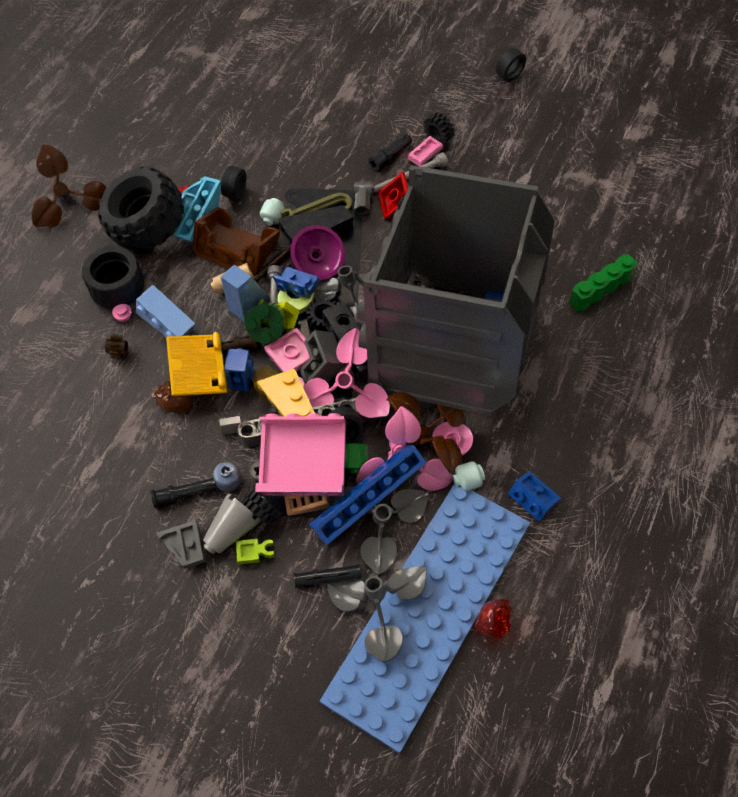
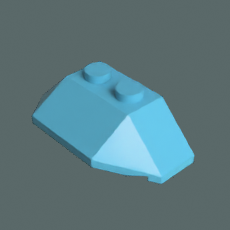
(197, 202)

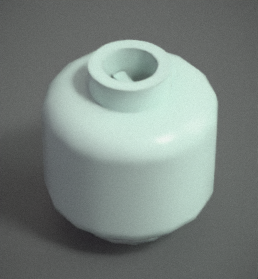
(271, 211)
(469, 476)

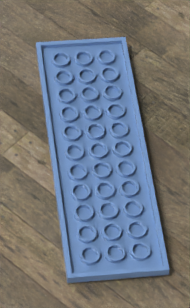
(463, 559)

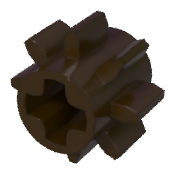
(116, 346)

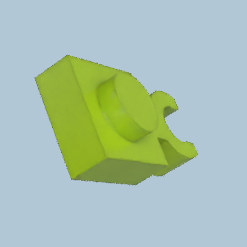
(250, 550)

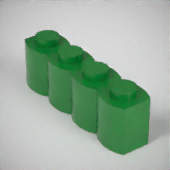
(602, 282)

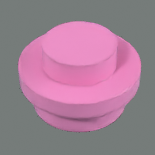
(122, 312)

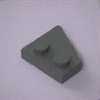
(185, 543)

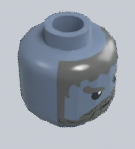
(227, 476)

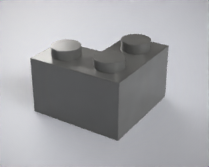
(323, 357)

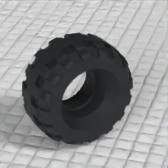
(141, 209)

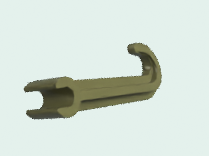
(320, 204)

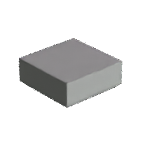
(230, 425)

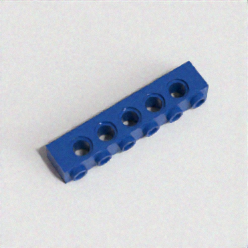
(367, 493)

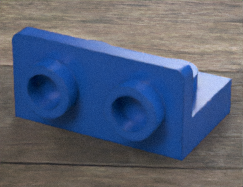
(297, 282)
(533, 495)

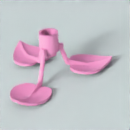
(371, 400)
(401, 429)

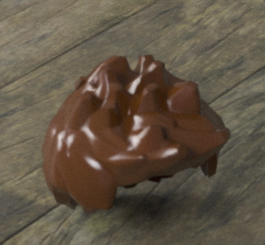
(171, 403)

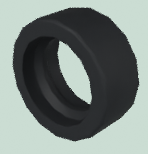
(511, 64)
(349, 413)

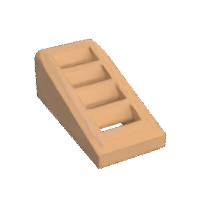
(309, 507)

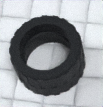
(110, 260)

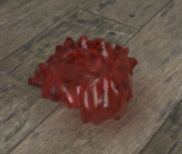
(494, 618)

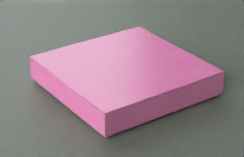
(288, 351)

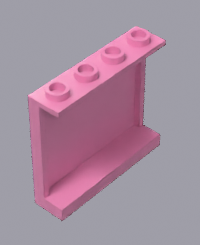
(302, 455)

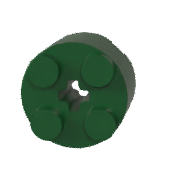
(256, 322)

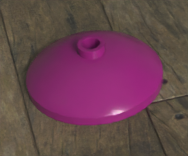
(325, 244)

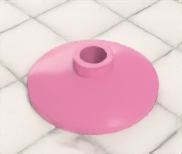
(460, 435)

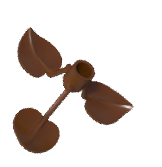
(51, 163)
(445, 448)

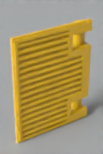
(195, 365)

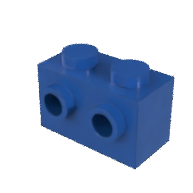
(239, 369)

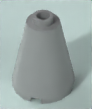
(229, 525)

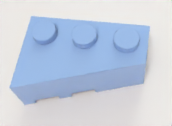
(163, 314)

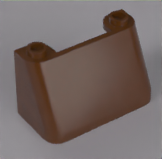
(228, 245)

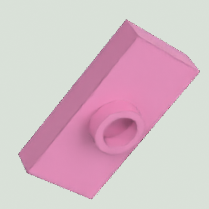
(425, 151)

